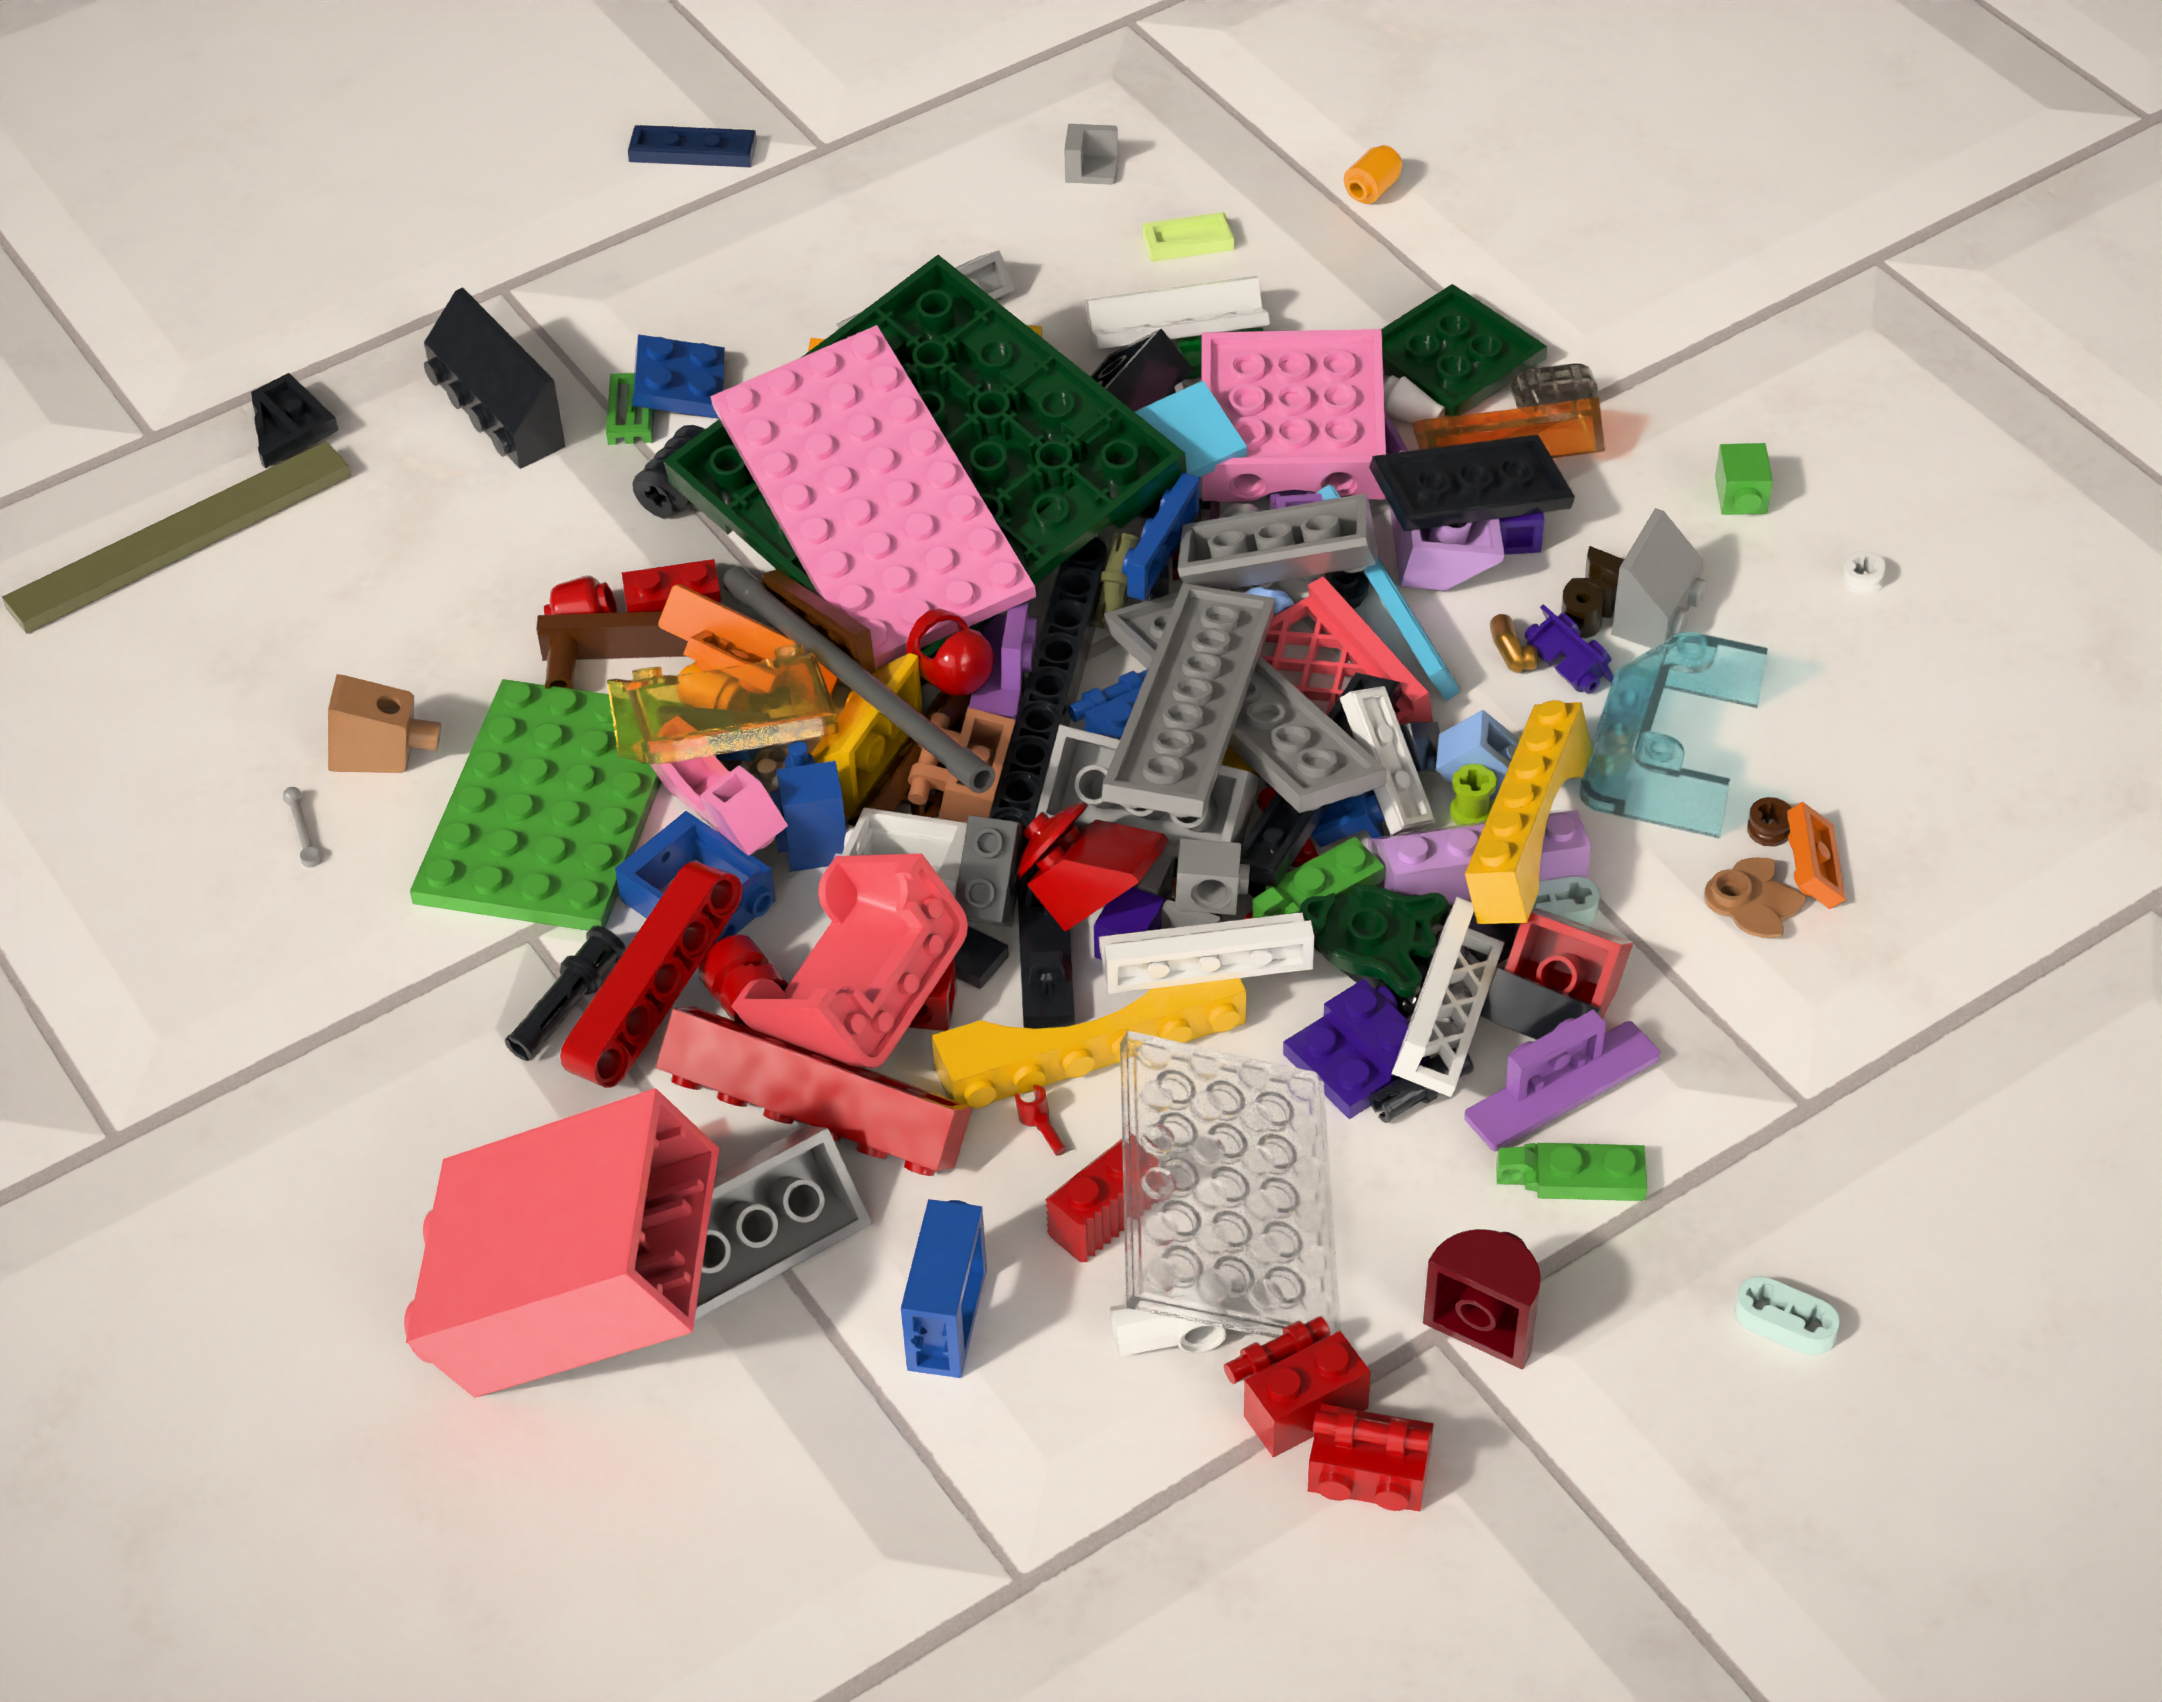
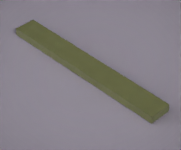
(175, 537)

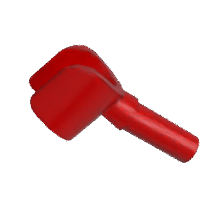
(1037, 1115)

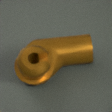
(1507, 642)

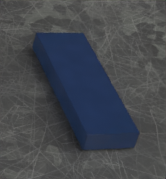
(692, 146)

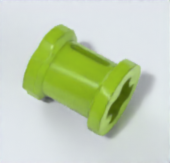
(1473, 789)

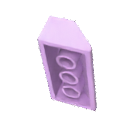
(1439, 856)

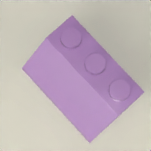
(1446, 554)

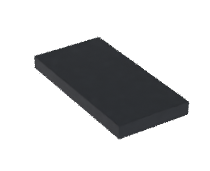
(1471, 482)

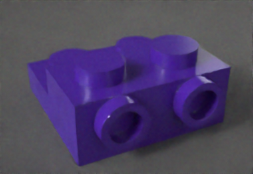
(1352, 1045)

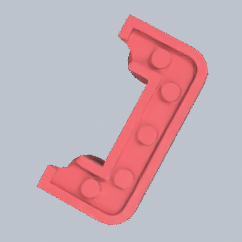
(871, 967)

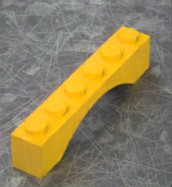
(1509, 850)
(997, 1061)

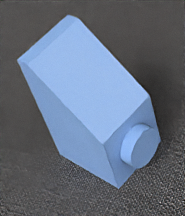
(1476, 741)

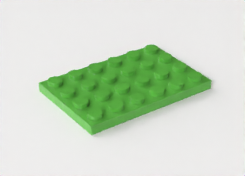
(539, 813)

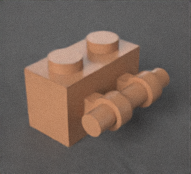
(984, 735)

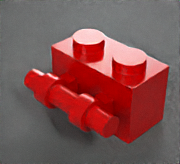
(1293, 1378)
(1369, 1457)

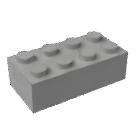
(1078, 773)

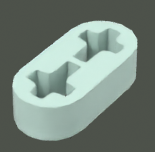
(1558, 895)
(1787, 1315)

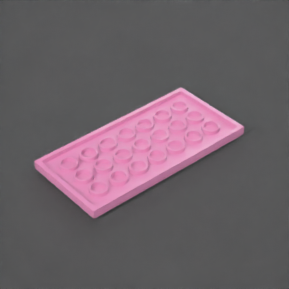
(872, 493)

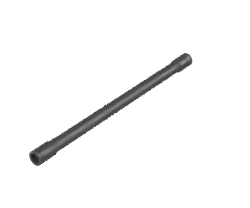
(958, 760)

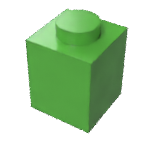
(1743, 478)

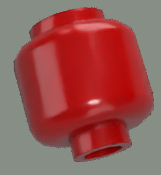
(581, 596)

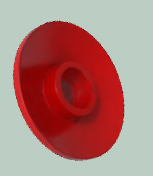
(1043, 833)

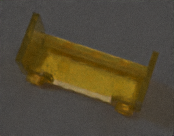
(721, 708)

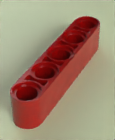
(651, 974)

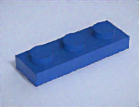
(1161, 536)

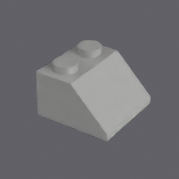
(1657, 584)

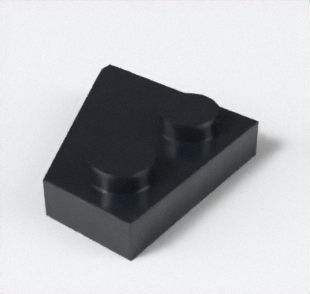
(288, 419)

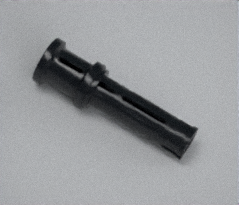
(578, 977)

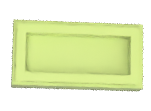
(1187, 236)

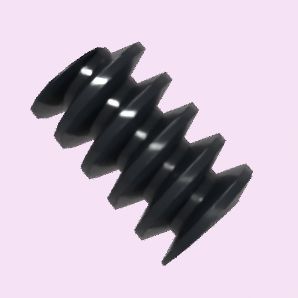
(652, 483)

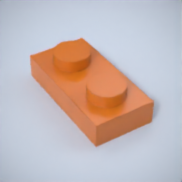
(1815, 856)

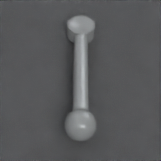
(309, 855)

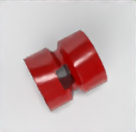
(731, 967)

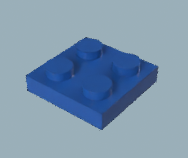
(677, 375)

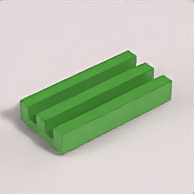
(630, 429)

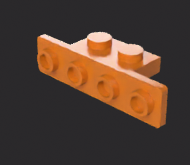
(721, 635)

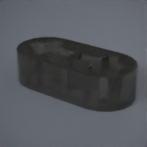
(1553, 385)

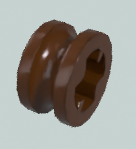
(1765, 833)

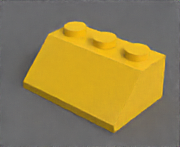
(866, 736)

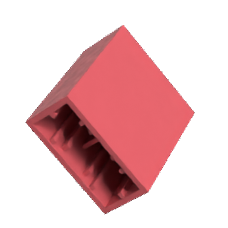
(564, 1245)

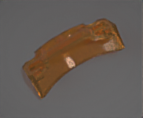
(1563, 427)

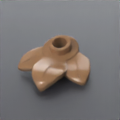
(1753, 897)

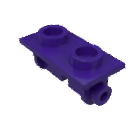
(1583, 662)

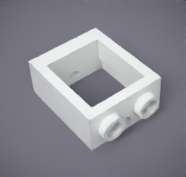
(900, 833)

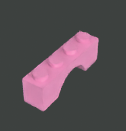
(726, 800)

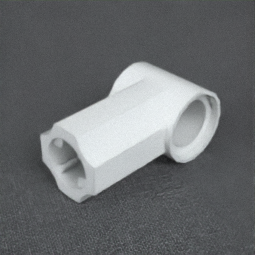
(1144, 1331)

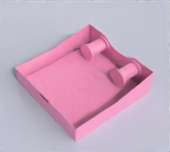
(1302, 407)

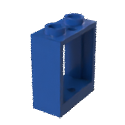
(687, 841)
(944, 1288)

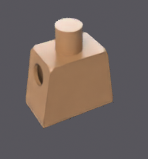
(374, 727)

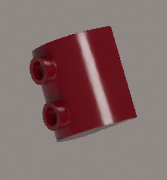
(1484, 1293)

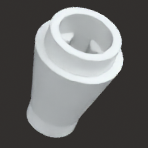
(1408, 402)

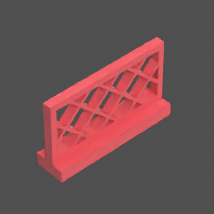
(1357, 643)

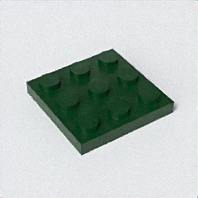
(1457, 350)

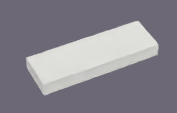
(1379, 733)

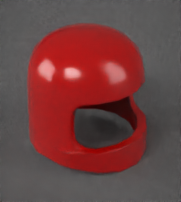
(961, 662)

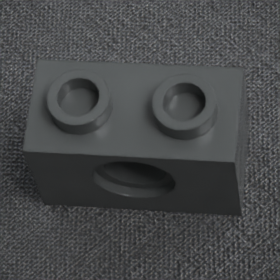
(988, 870)

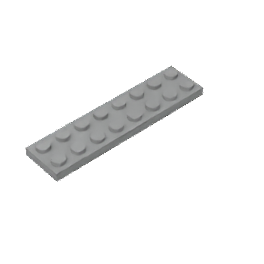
(1189, 702)
(1277, 726)

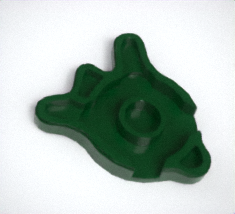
(1377, 933)

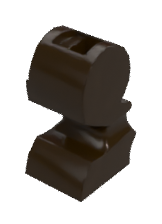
(1595, 595)

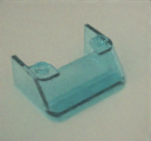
(1641, 770)

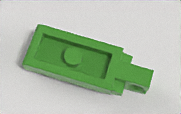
(1328, 873)
(1576, 1170)

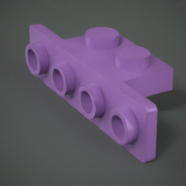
(1012, 644)
(1559, 1075)

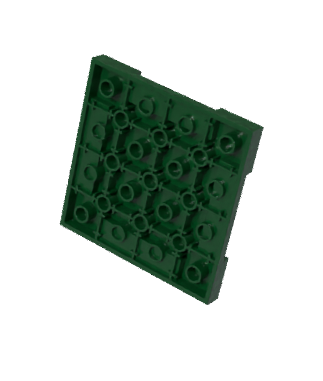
(1025, 422)

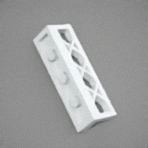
(1177, 310)
(1207, 952)
(1436, 992)

